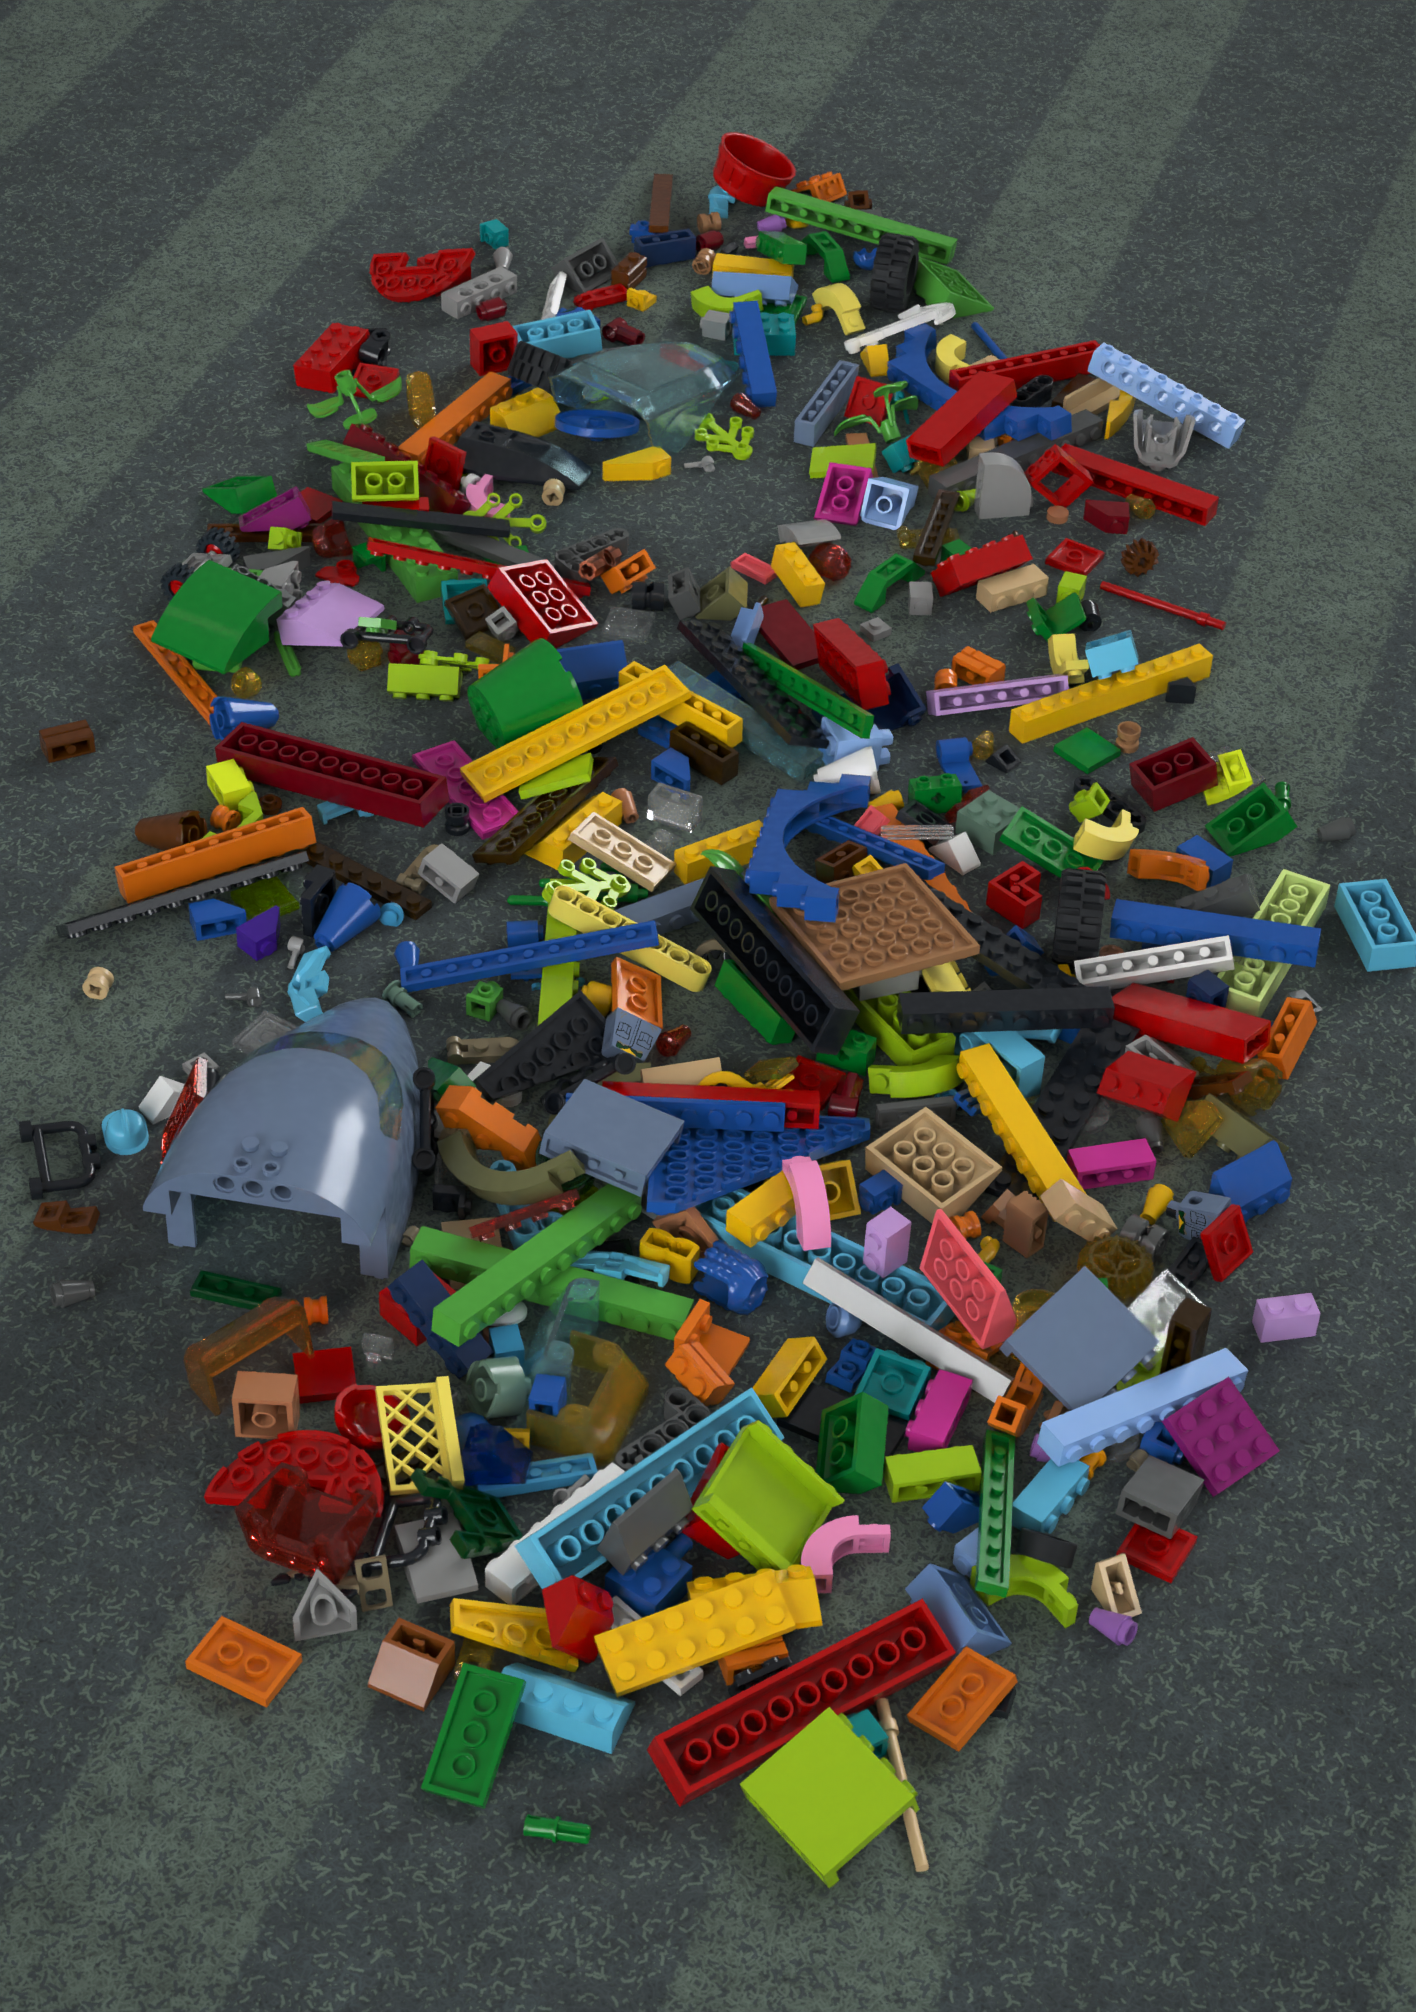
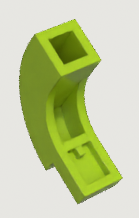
(705, 299)
(915, 1080)
(1038, 1581)

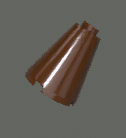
(171, 829)

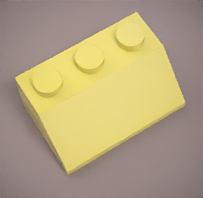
(944, 978)

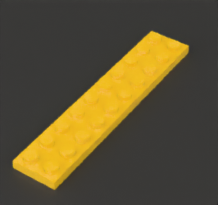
(574, 733)

